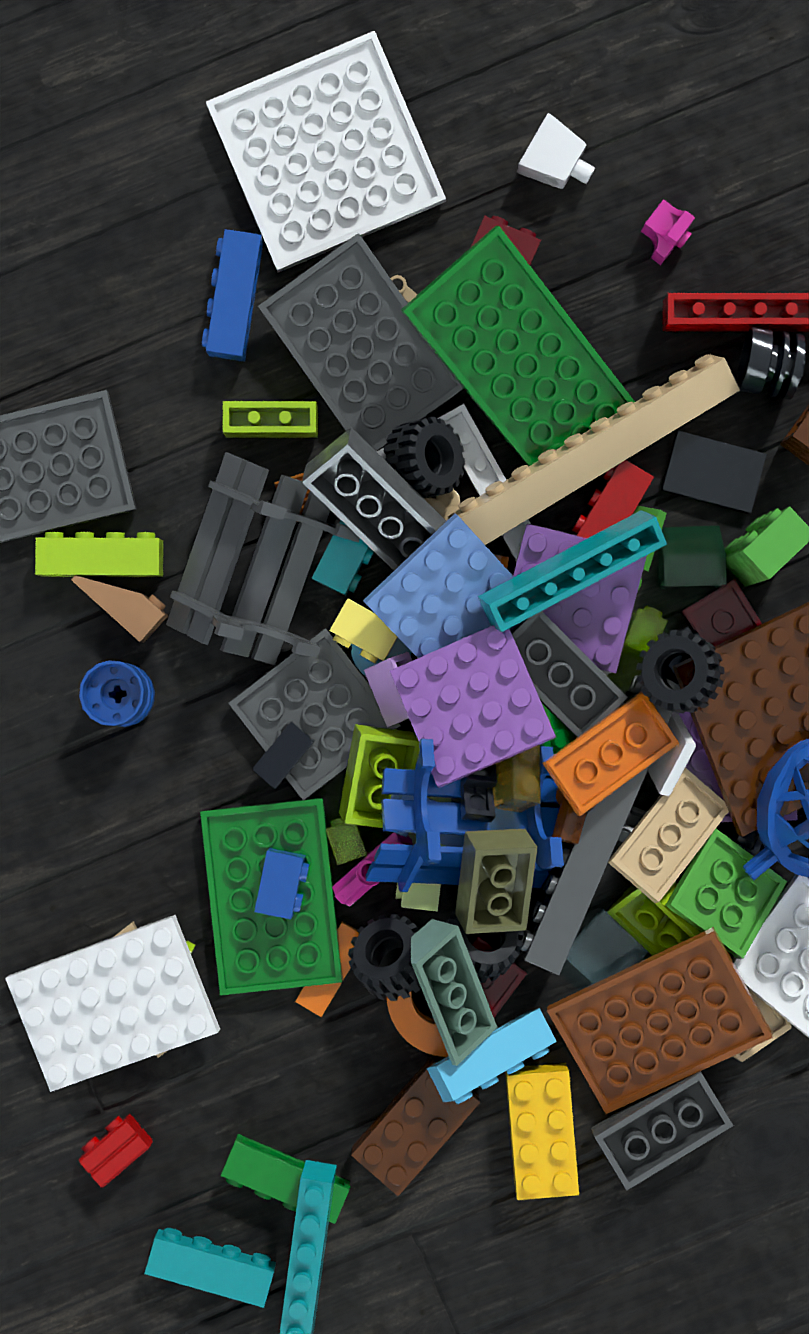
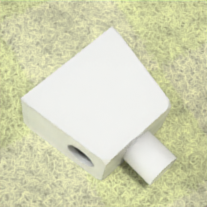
(555, 155)

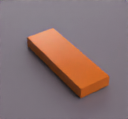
(318, 997)

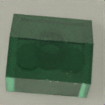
(692, 558)

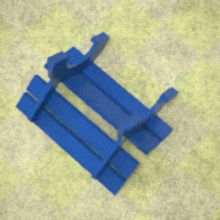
(437, 864)

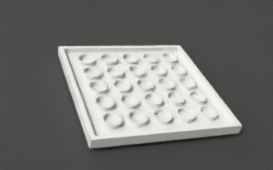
(326, 151)

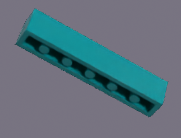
(572, 570)
(308, 1248)

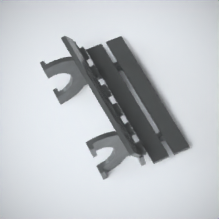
(217, 551)

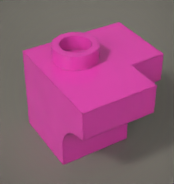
(667, 229)

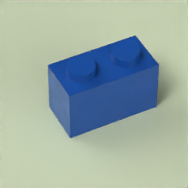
(281, 883)

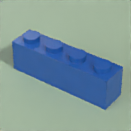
(234, 295)

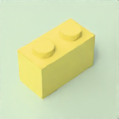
(363, 630)

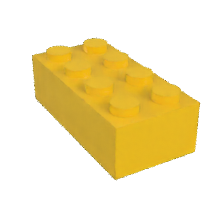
(542, 1132)

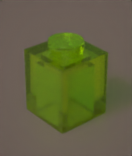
(643, 627)
(345, 841)

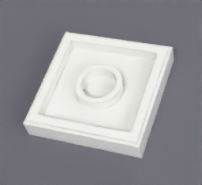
(669, 767)

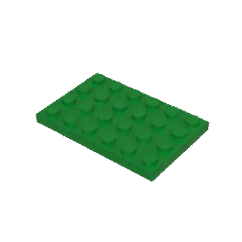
(262, 949)

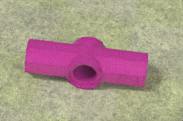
(354, 883)

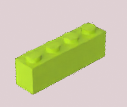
(99, 556)

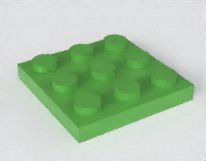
(724, 896)

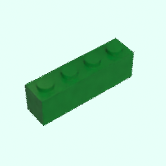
(274, 1174)

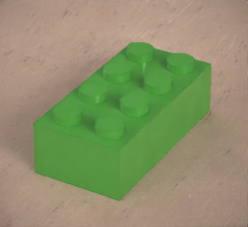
(766, 546)

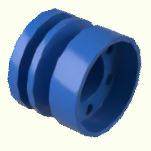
(103, 683)

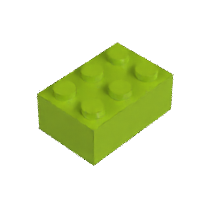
(369, 754)

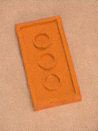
(610, 753)

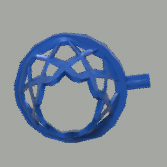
(772, 827)

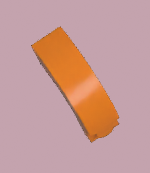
(416, 1027)

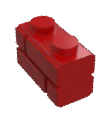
(115, 1150)

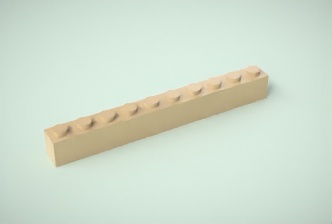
(598, 449)

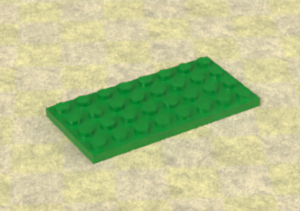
(515, 348)

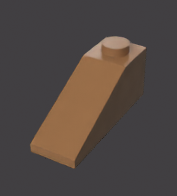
(130, 609)

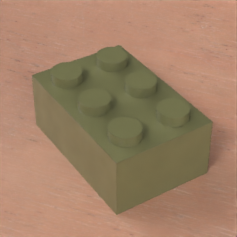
(495, 880)

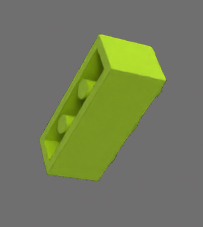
(270, 419)

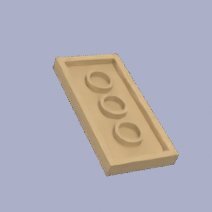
(669, 836)

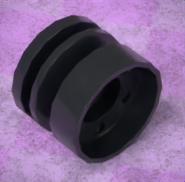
(777, 364)

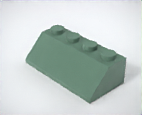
(451, 988)

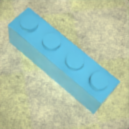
(499, 1052)

